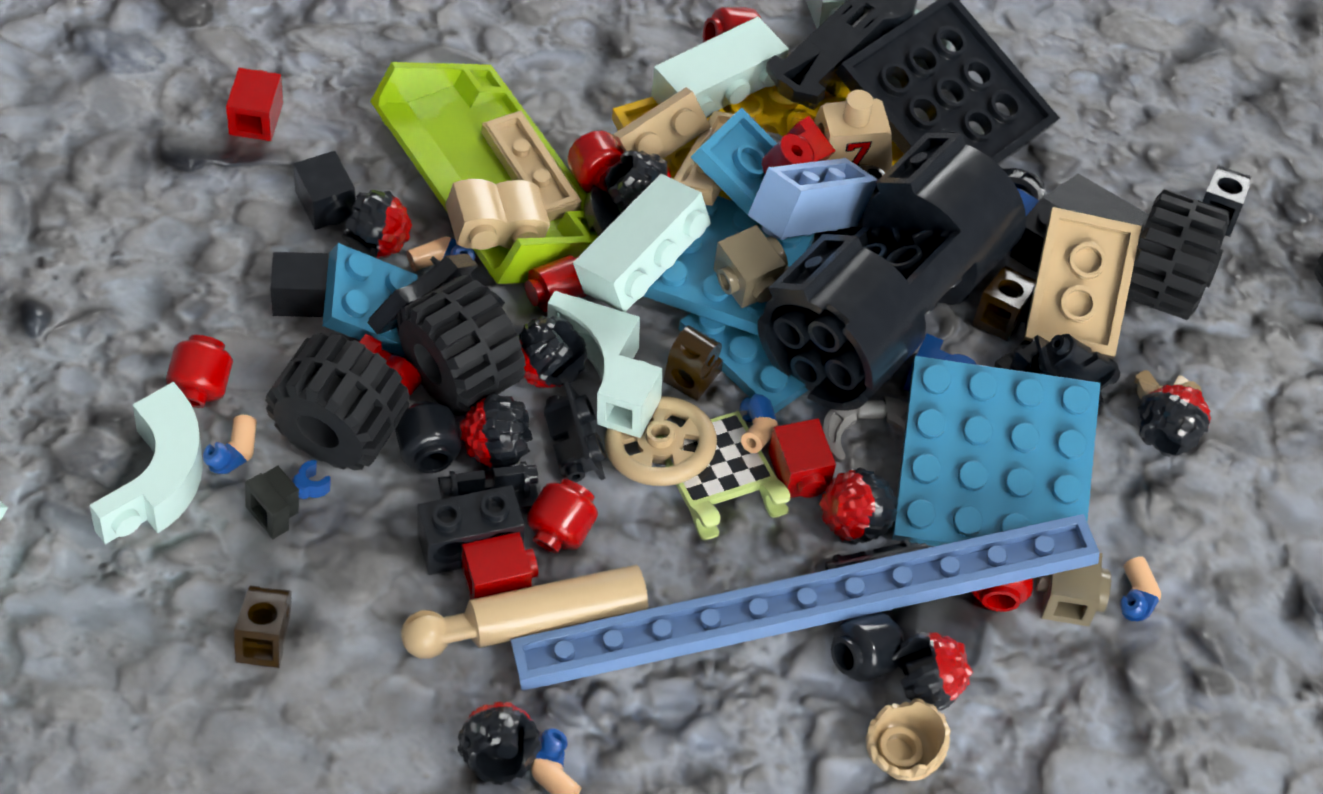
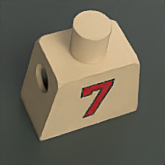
(857, 130)

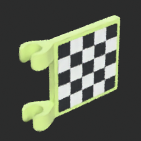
(728, 476)

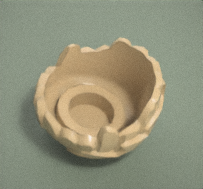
(908, 740)

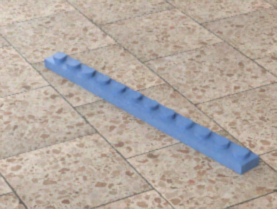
(803, 602)

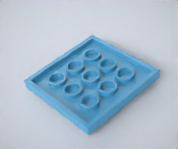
(992, 451)

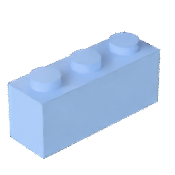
(812, 198)

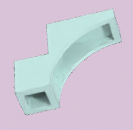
(628, 386)

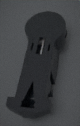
(812, 66)

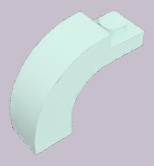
(170, 480)

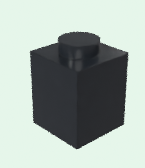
(324, 189)
(298, 284)

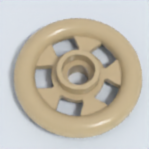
(655, 450)

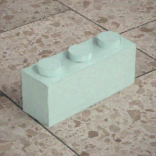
(722, 68)
(642, 243)

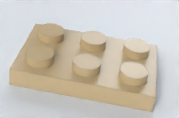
(1083, 280)

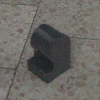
(1228, 192)

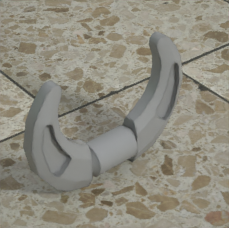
(838, 421)

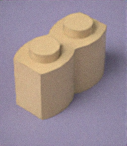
(495, 214)

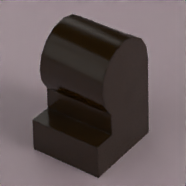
(1004, 303)
(698, 357)
(262, 626)

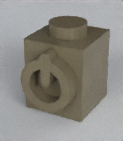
(749, 265)
(1075, 594)

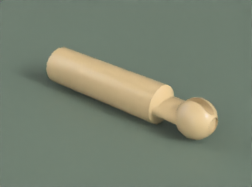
(528, 611)

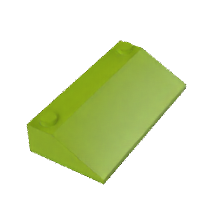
(438, 123)

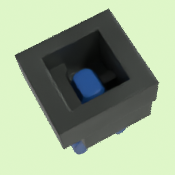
(275, 498)

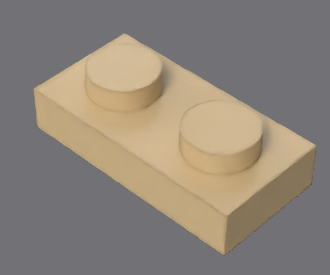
(665, 126)

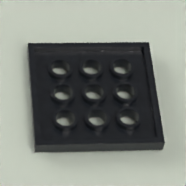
(949, 70)

